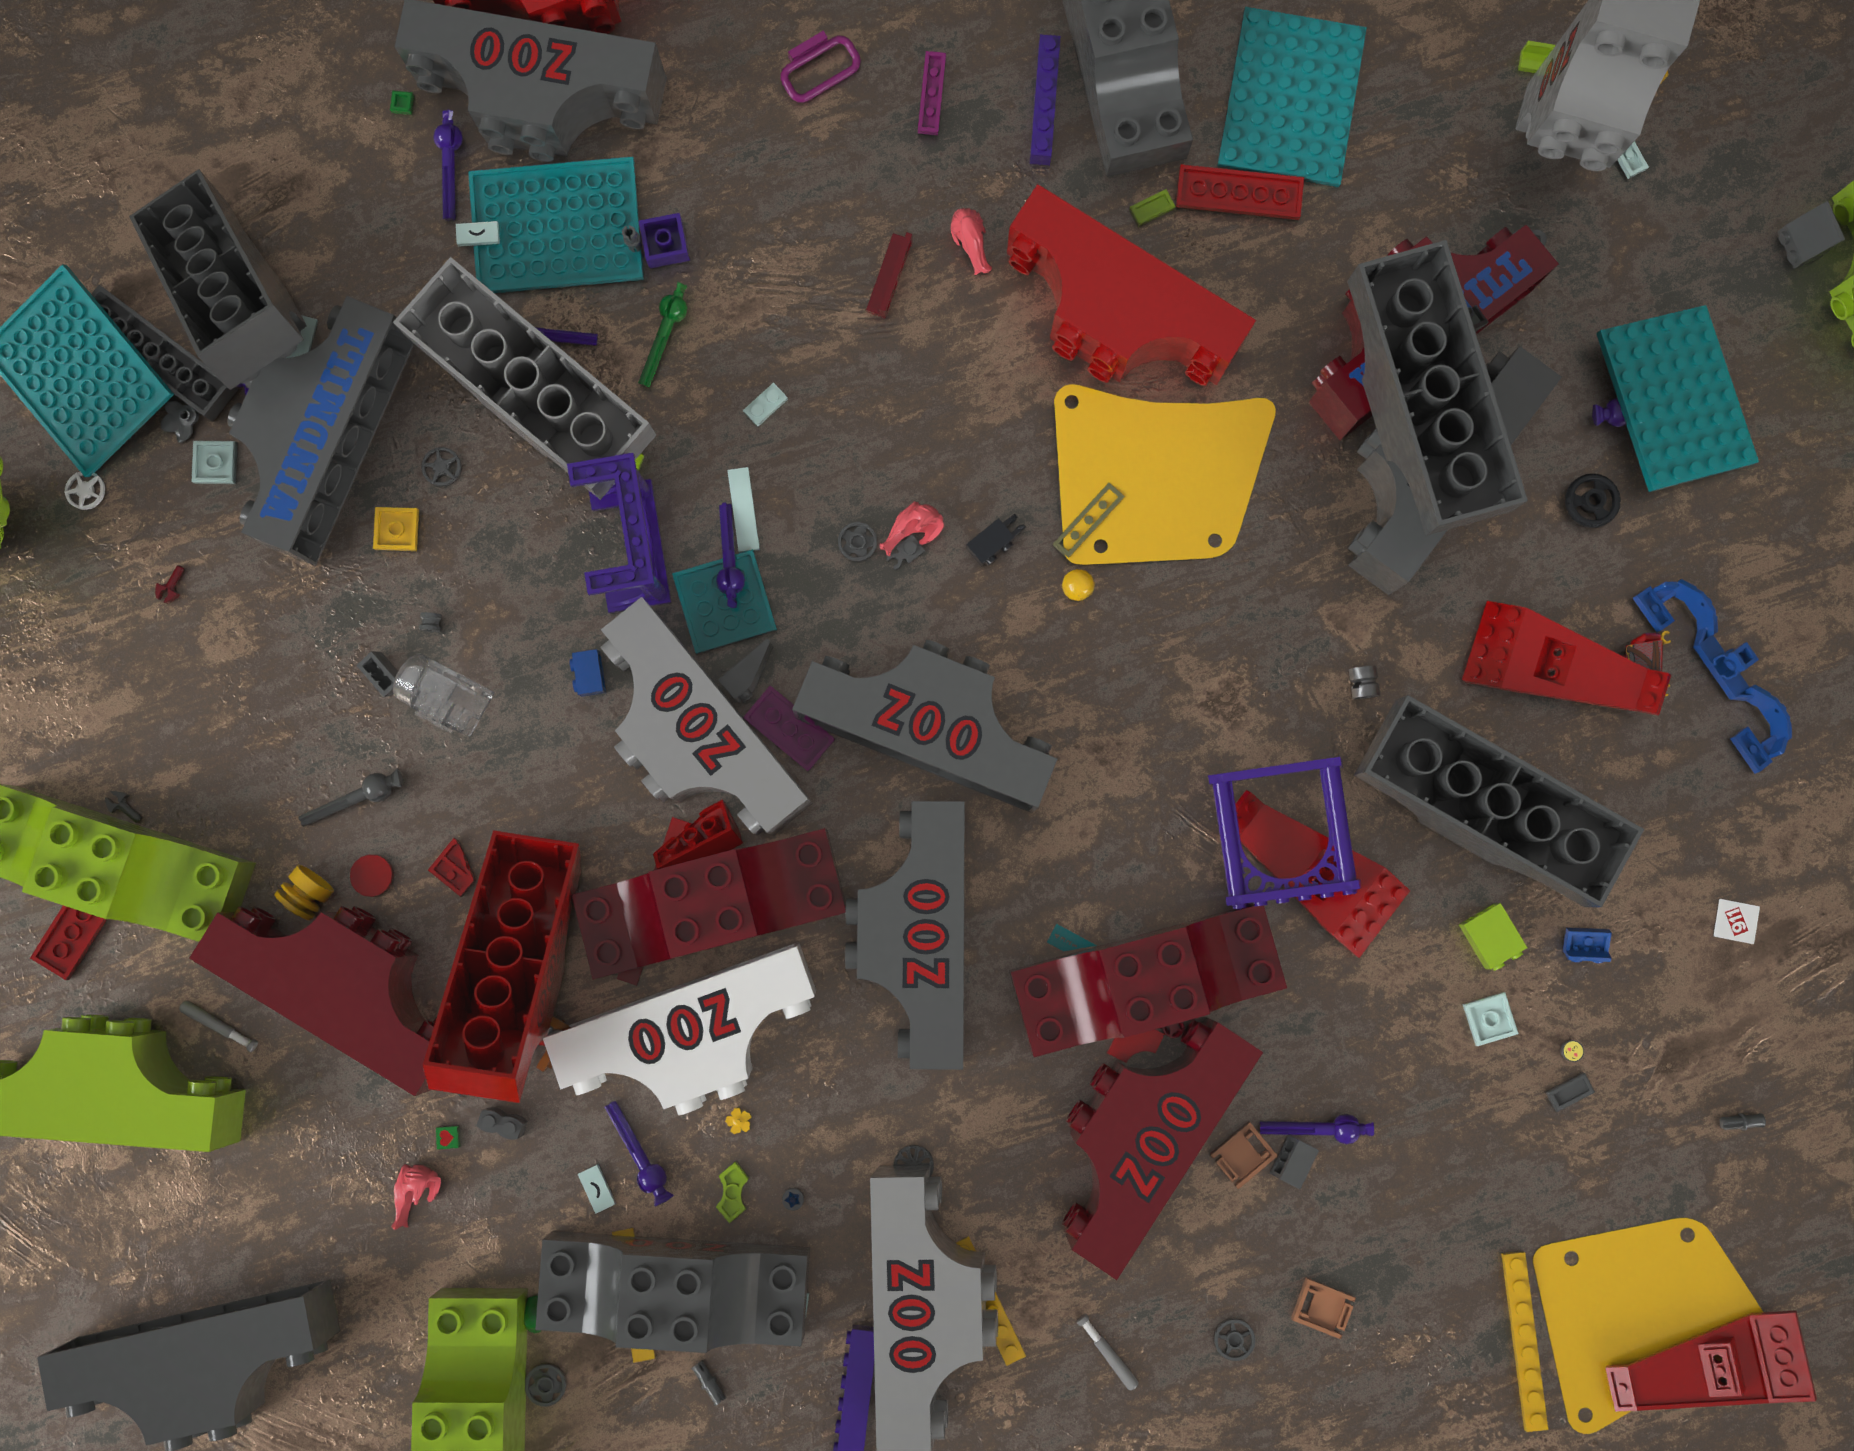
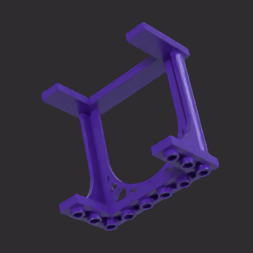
(646, 567)
(1339, 836)

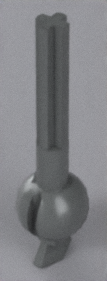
(375, 788)

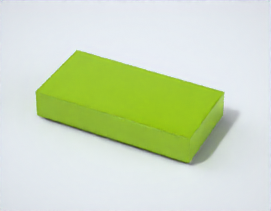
(1152, 208)

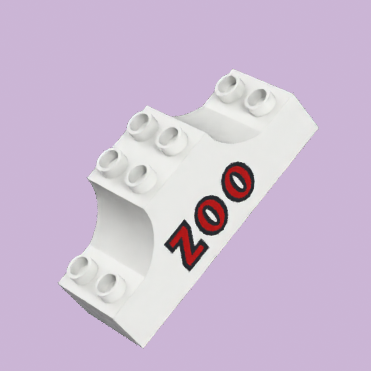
(685, 1036)

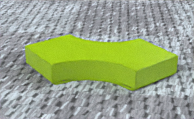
(733, 1181)

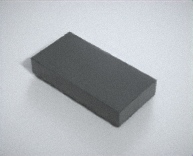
(1570, 1092)

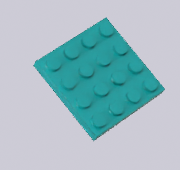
(706, 609)

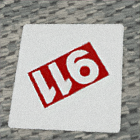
(1736, 921)

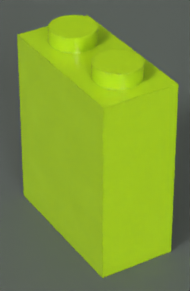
(1493, 936)

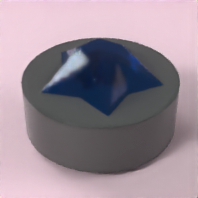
(793, 1199)

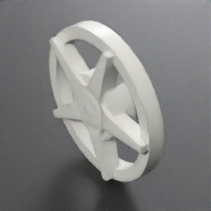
(84, 490)

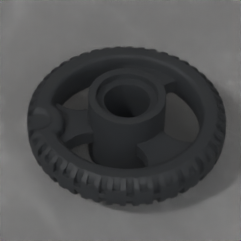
(1603, 516)

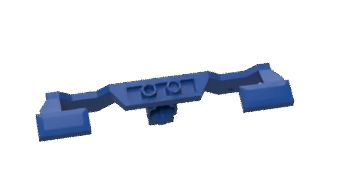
(1724, 667)

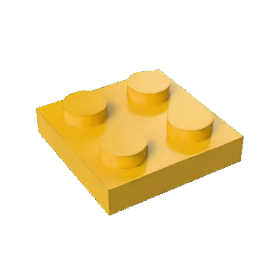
(396, 529)

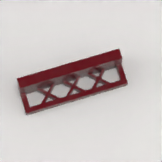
(889, 275)

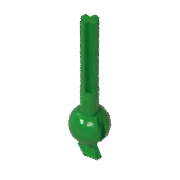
(672, 310)

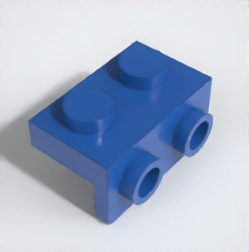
(1587, 945)

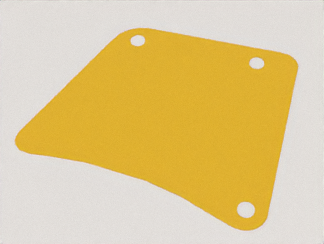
(1176, 463)
(1630, 1300)

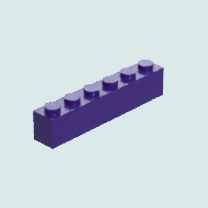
(1045, 99)
(857, 1389)

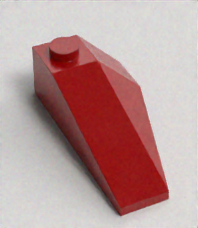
(708, 835)

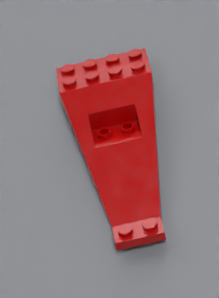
(1519, 651)
(1294, 849)
(1760, 1360)

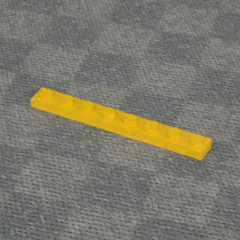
(1524, 1341)

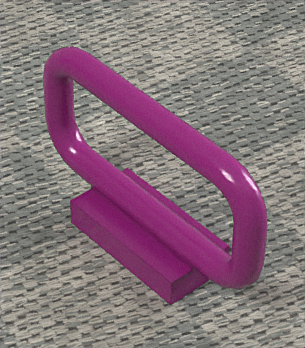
(809, 50)

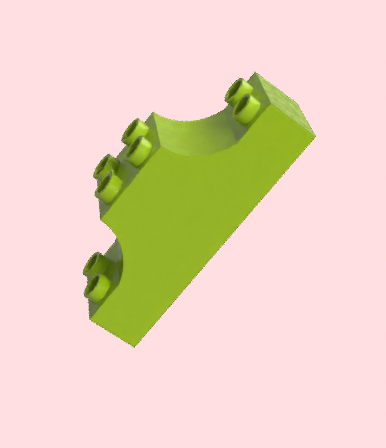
(115, 865)
(116, 1088)
(473, 1372)

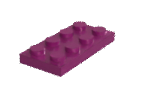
(776, 721)

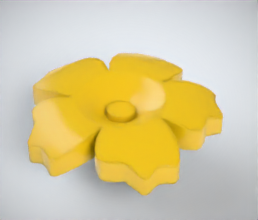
(738, 1120)

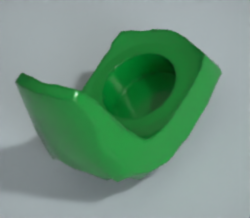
(530, 1314)

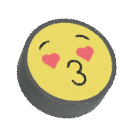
(1572, 1050)

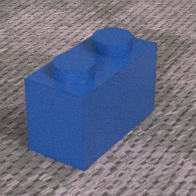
(588, 673)

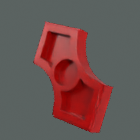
(1126, 1047)

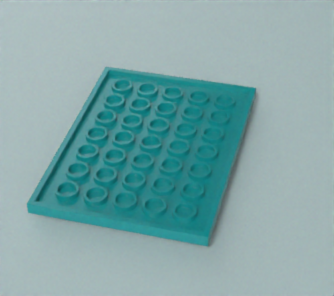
(1292, 96)
(557, 224)
(78, 371)
(1677, 397)

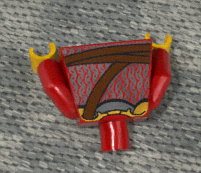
(1648, 650)

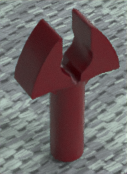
(169, 586)

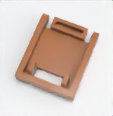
(1240, 1157)
(1326, 1308)

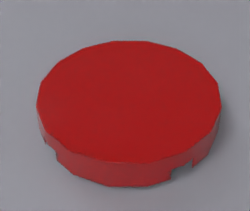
(371, 875)

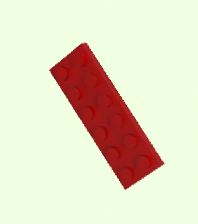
(1239, 192)

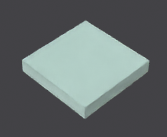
(214, 462)
(1490, 1019)

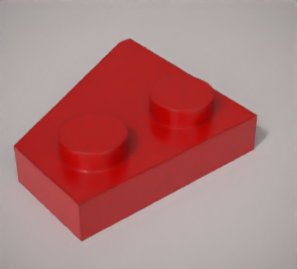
(453, 868)

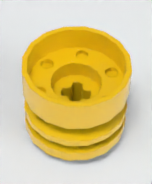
(302, 895)

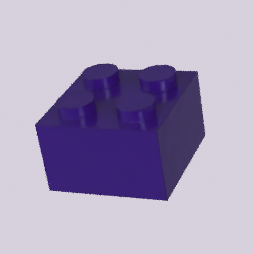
(664, 240)

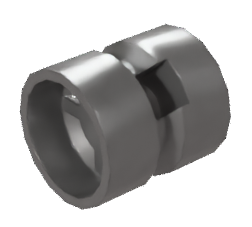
(1364, 682)

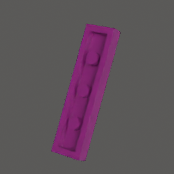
(931, 93)

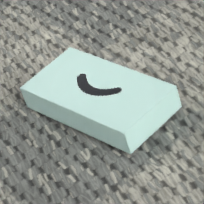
(477, 233)
(596, 1188)

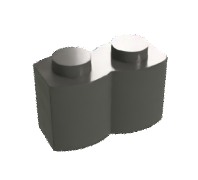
(496, 1120)

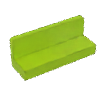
(1533, 56)

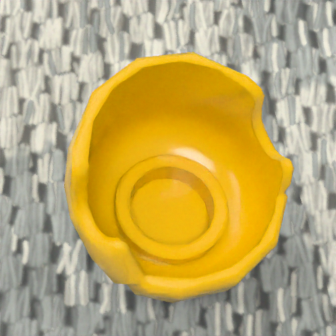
(1078, 584)

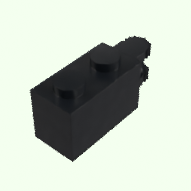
(993, 541)

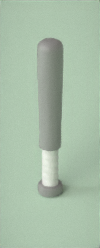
(205, 1018)
(1109, 1354)

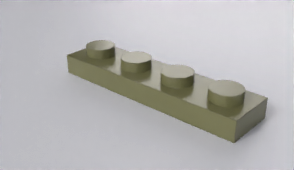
(1058, 544)

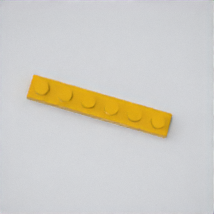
(1007, 1339)

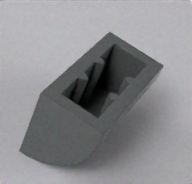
(379, 672)
(1294, 1162)

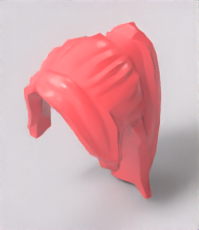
(968, 228)
(911, 520)
(409, 1189)

